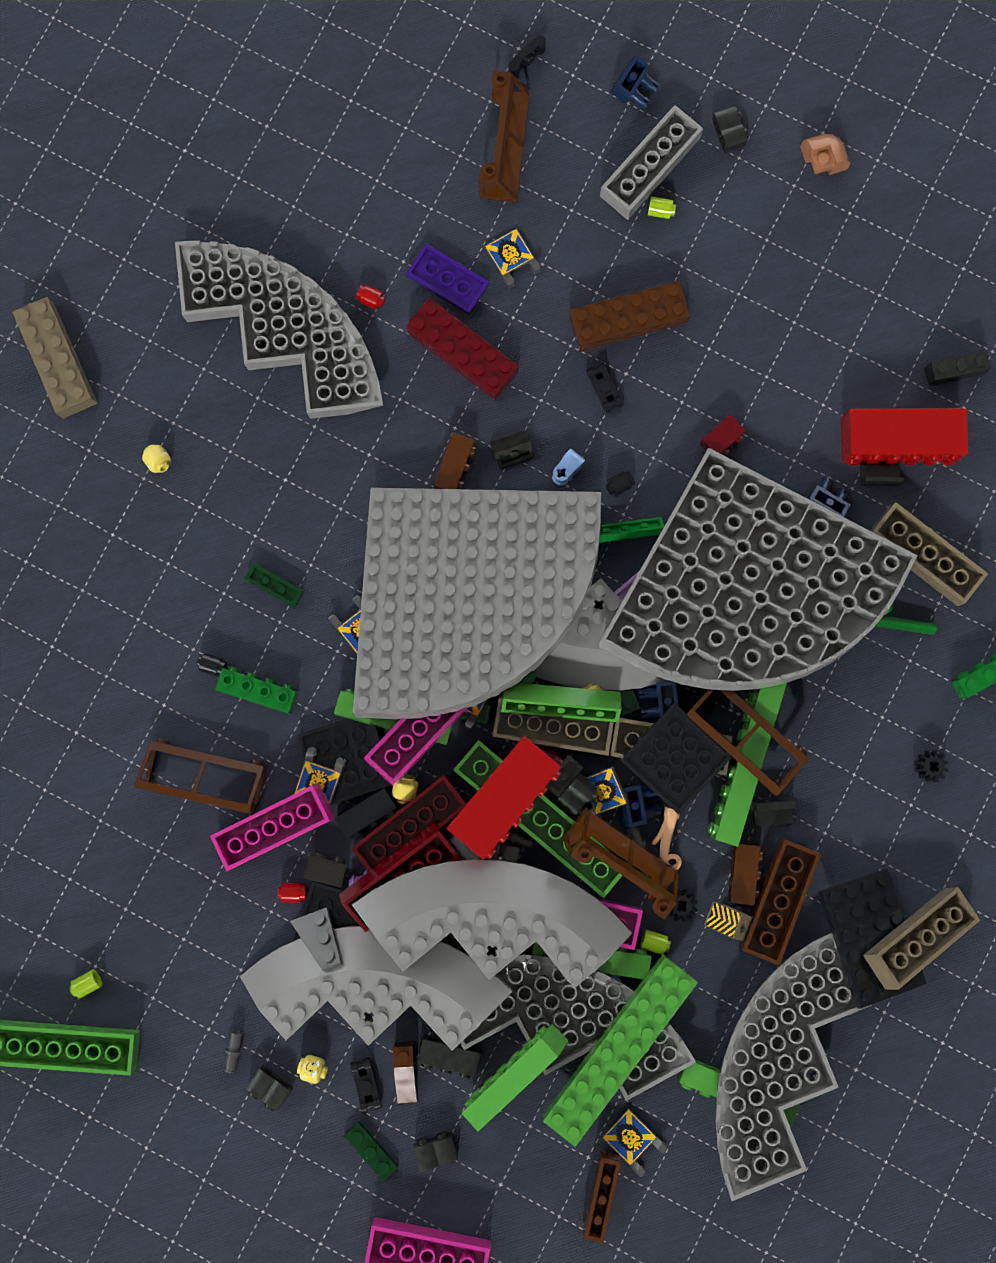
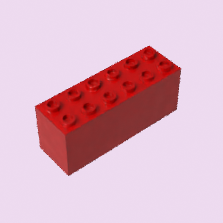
(904, 436)
(504, 798)

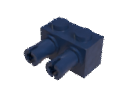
(631, 77)
(823, 497)
(665, 693)
(635, 812)

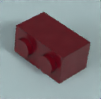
(723, 436)

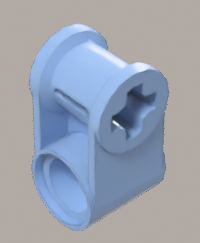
(569, 465)

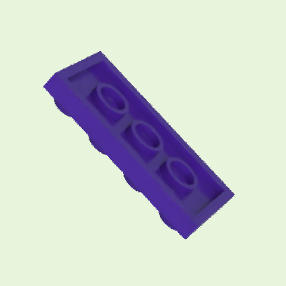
(447, 279)

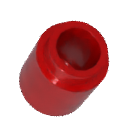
(370, 296)
(292, 892)

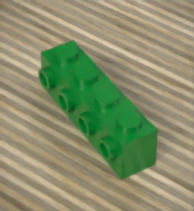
(977, 679)
(256, 690)

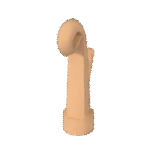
(665, 835)

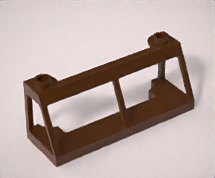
(504, 173)
(162, 745)
(798, 752)
(659, 872)

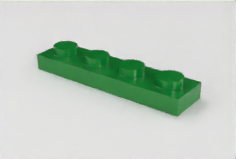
(631, 529)

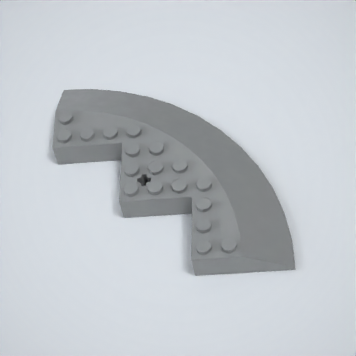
(285, 314)
(581, 660)
(492, 906)
(439, 986)
(581, 1014)
(769, 1066)

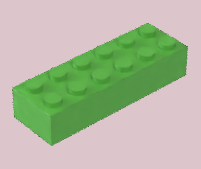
(514, 1076)

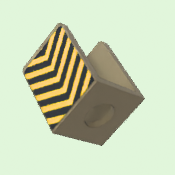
(728, 921)

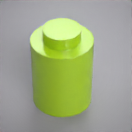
(661, 207)
(655, 942)
(85, 984)

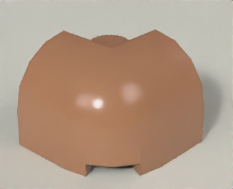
(825, 153)

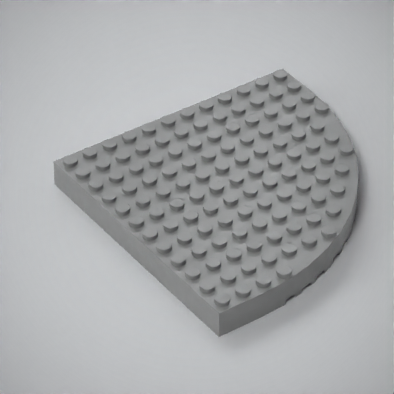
(752, 585)
(467, 593)

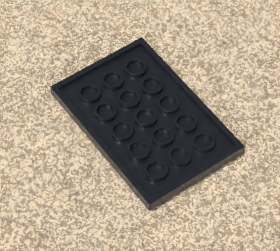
(859, 918)

